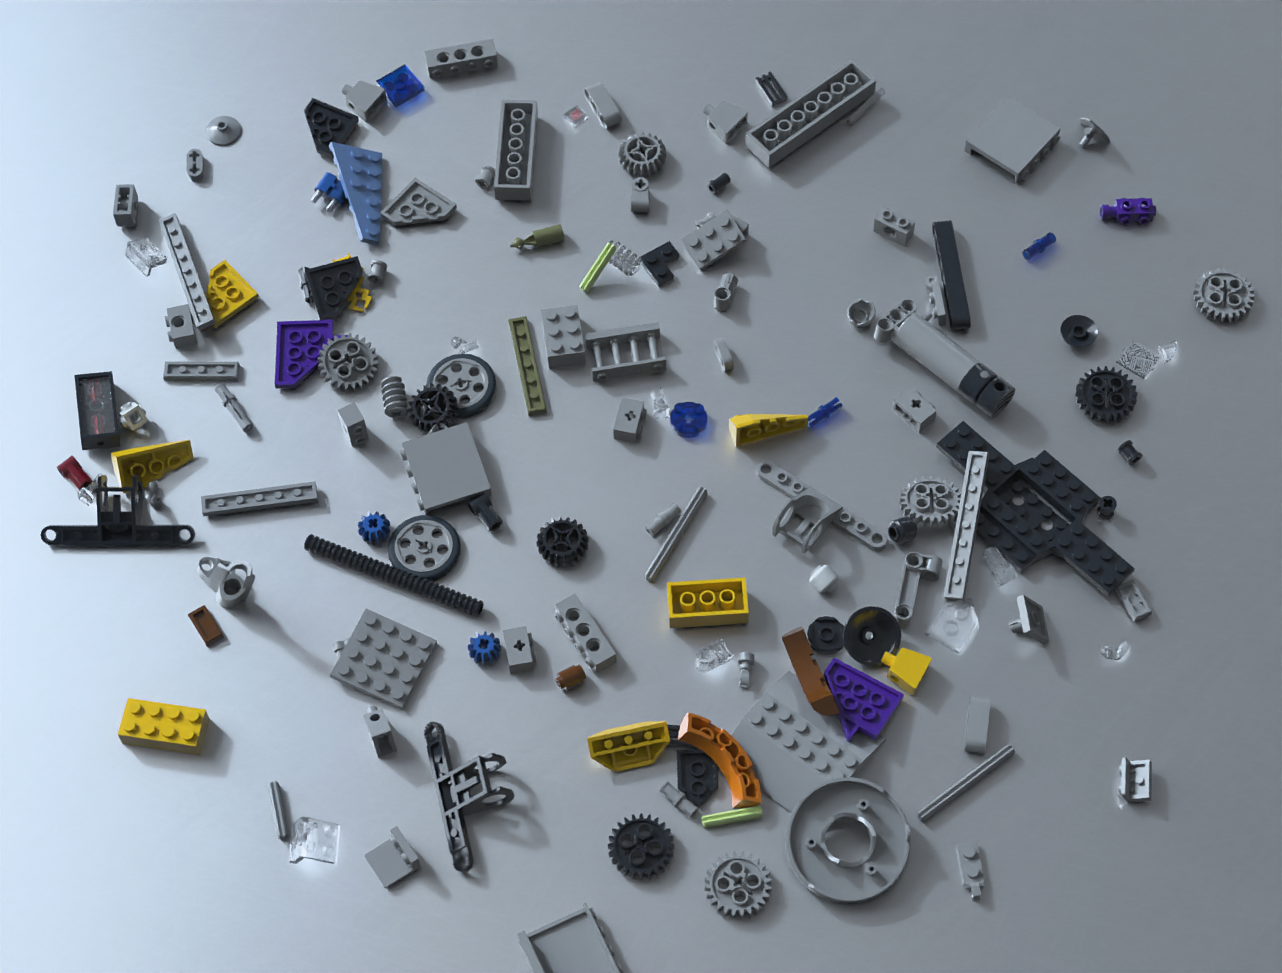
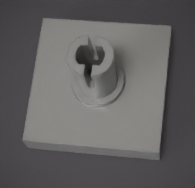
(1031, 620)

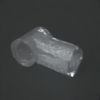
(1000, 570)

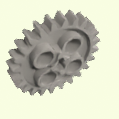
(1206, 293)
(340, 348)
(916, 501)
(726, 897)

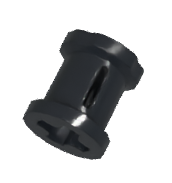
(1129, 452)
(1106, 507)

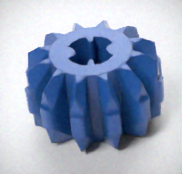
(374, 527)
(480, 654)

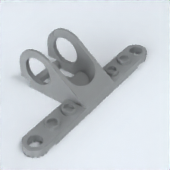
(815, 510)

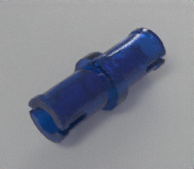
(1039, 246)
(824, 412)

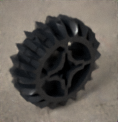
(439, 395)
(562, 551)

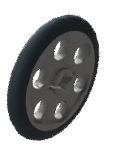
(468, 362)
(430, 524)

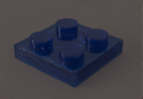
(400, 85)

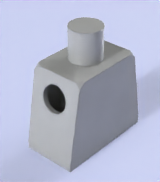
(364, 99)
(725, 120)
(378, 726)

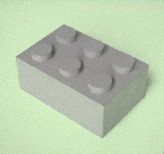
(563, 336)

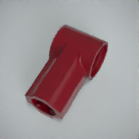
(72, 470)

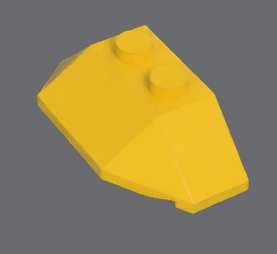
(629, 745)

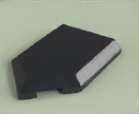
(696, 775)

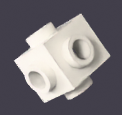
(138, 418)

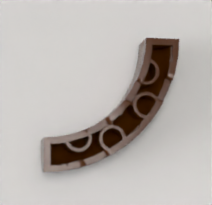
(809, 672)

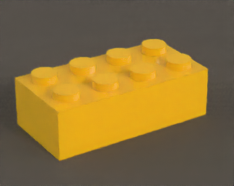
(707, 602)
(163, 726)

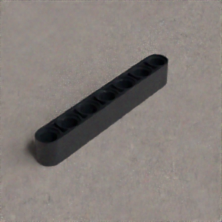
(951, 275)

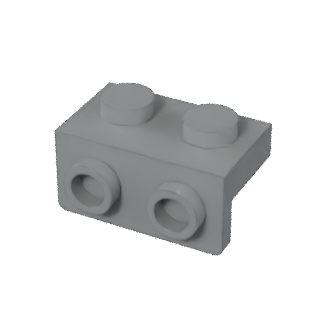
(1135, 780)

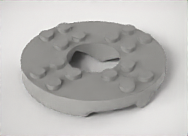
(830, 876)

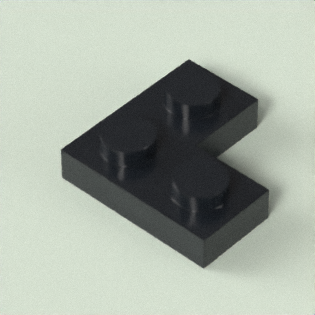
(656, 260)

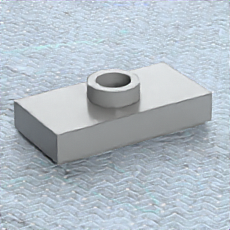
(1133, 600)

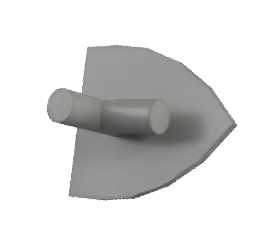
(1090, 130)

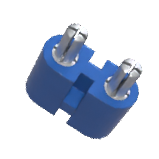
(329, 188)

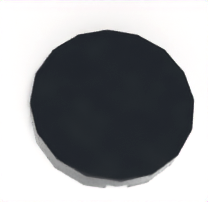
(826, 635)

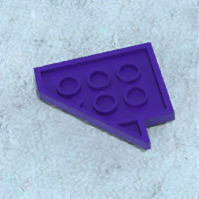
(299, 349)
(860, 699)

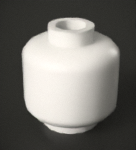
(823, 579)

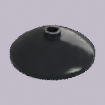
(884, 635)

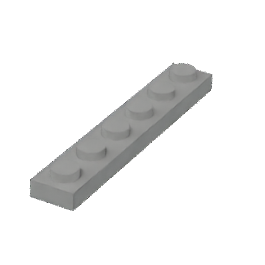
(259, 498)

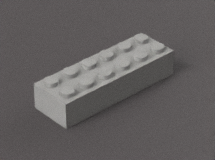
(516, 150)

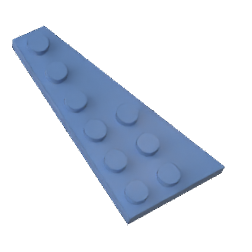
(361, 180)

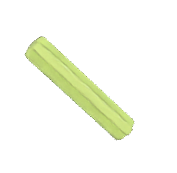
(598, 267)
(731, 816)

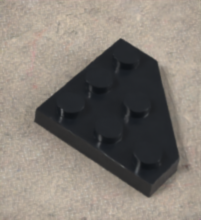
(328, 125)
(333, 285)

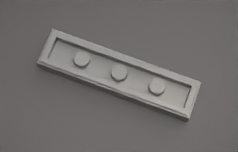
(201, 371)

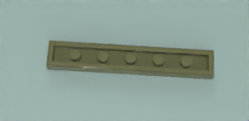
(527, 366)

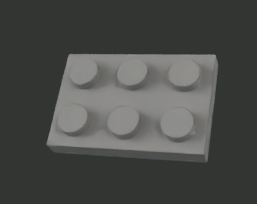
(714, 239)

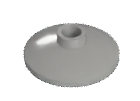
(226, 135)

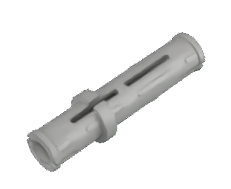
(223, 392)

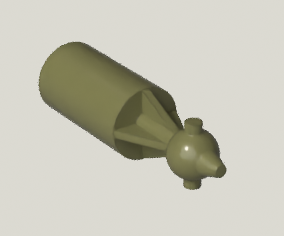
(541, 237)

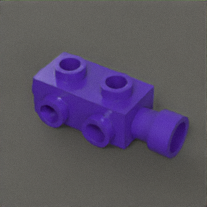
(1130, 210)

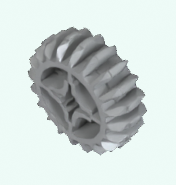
(642, 154)

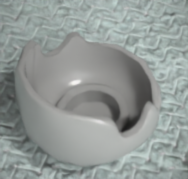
(861, 313)

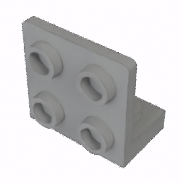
(393, 859)

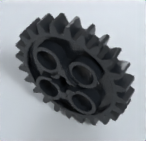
(1088, 393)
(631, 831)

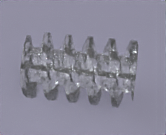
(624, 260)

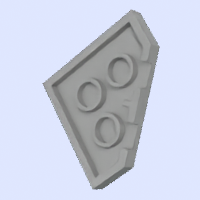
(418, 205)

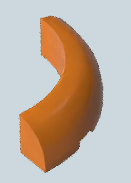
(727, 755)

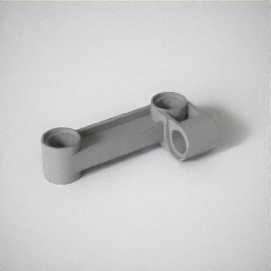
(927, 568)

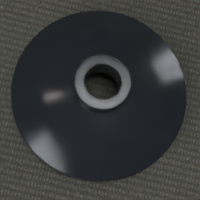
(1081, 325)

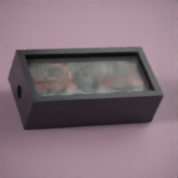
(97, 410)

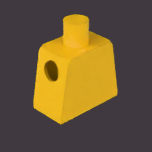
(906, 668)

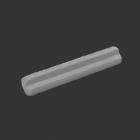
(278, 810)

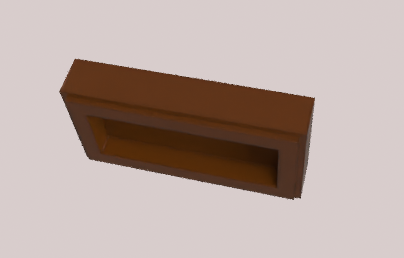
(205, 625)

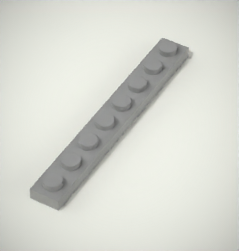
(187, 272)
(966, 526)

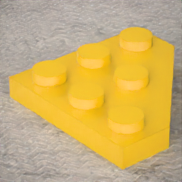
(228, 292)

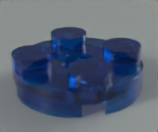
(685, 410)

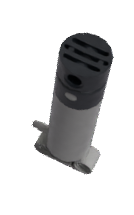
(944, 358)

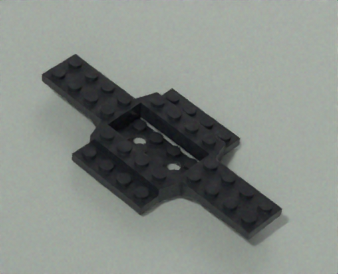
(1018, 528)

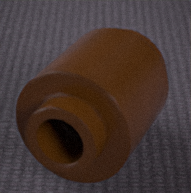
(570, 677)

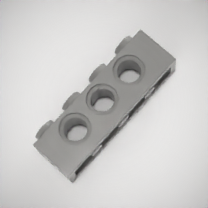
(461, 58)
(571, 608)

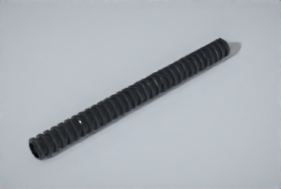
(396, 576)

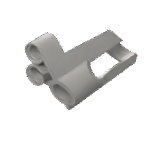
(219, 580)

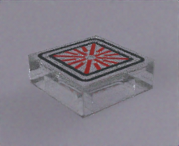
(575, 116)

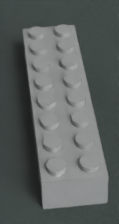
(810, 113)

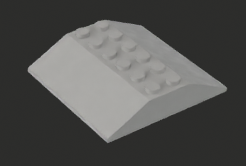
(796, 745)

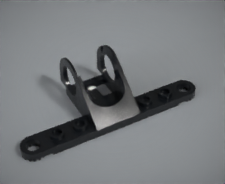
(118, 526)
(454, 792)

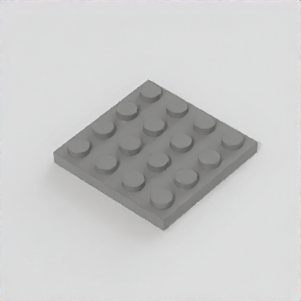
(383, 658)

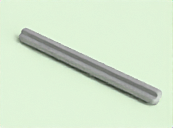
(675, 534)
(965, 783)

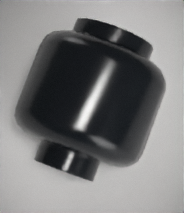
(902, 530)

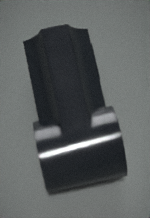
(483, 508)

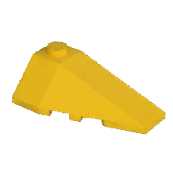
(757, 427)

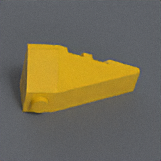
(150, 461)

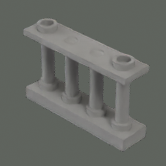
(623, 336)

